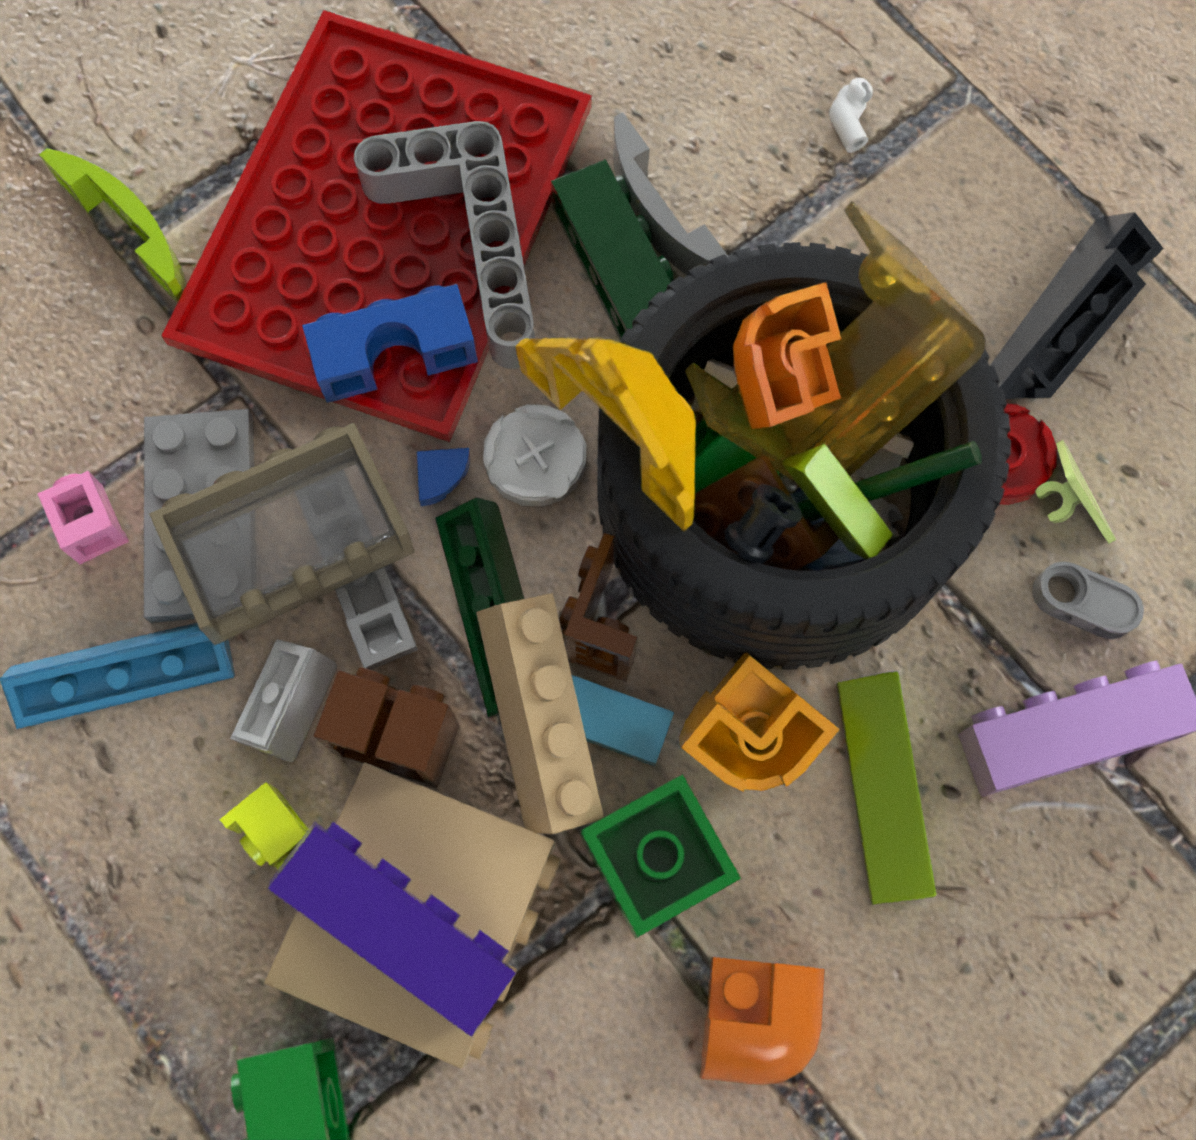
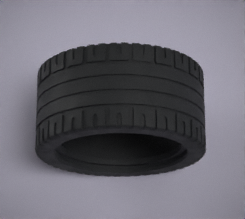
(768, 610)

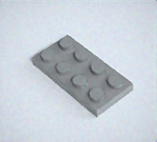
(179, 458)

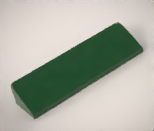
(480, 574)

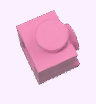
(78, 534)

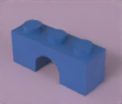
(349, 343)

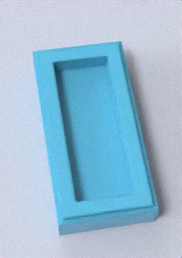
(621, 721)

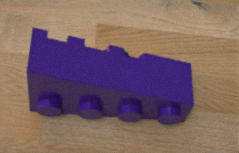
(392, 927)

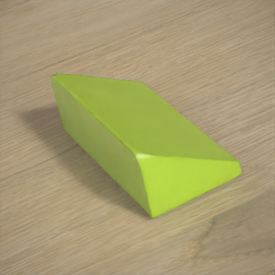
(839, 501)

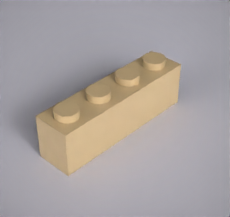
(540, 715)

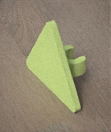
(1073, 493)

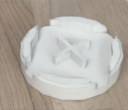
(535, 455)

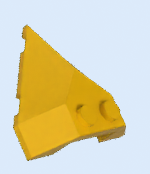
(636, 397)

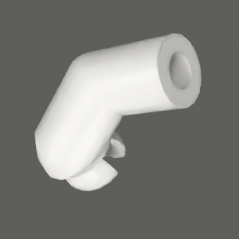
(846, 113)

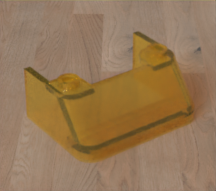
(884, 365)

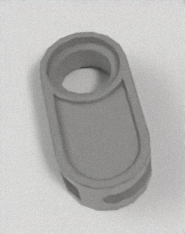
(1098, 602)

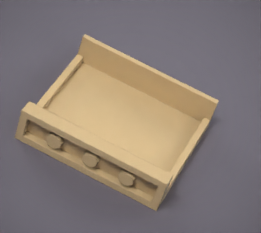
(449, 850)

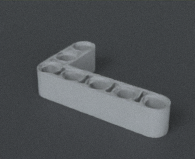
(478, 177)

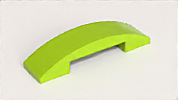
(91, 186)

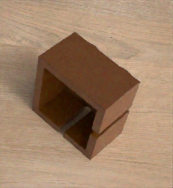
(388, 726)

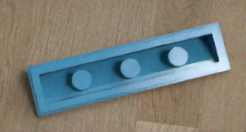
(114, 674)

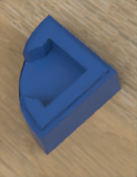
(440, 473)

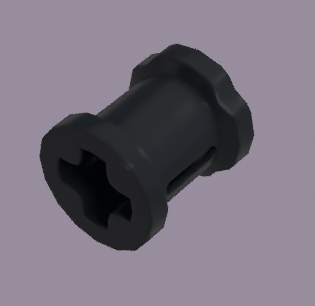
(762, 524)

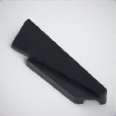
(1076, 307)

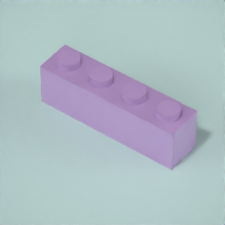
(1079, 729)

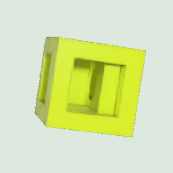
(269, 825)

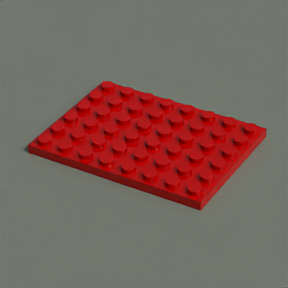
(312, 243)

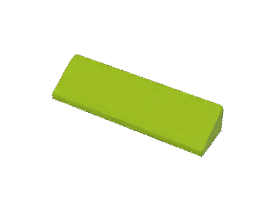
(886, 789)

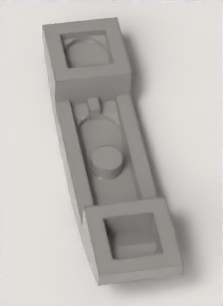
(668, 236)
(376, 619)

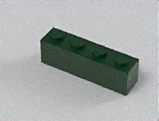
(610, 241)

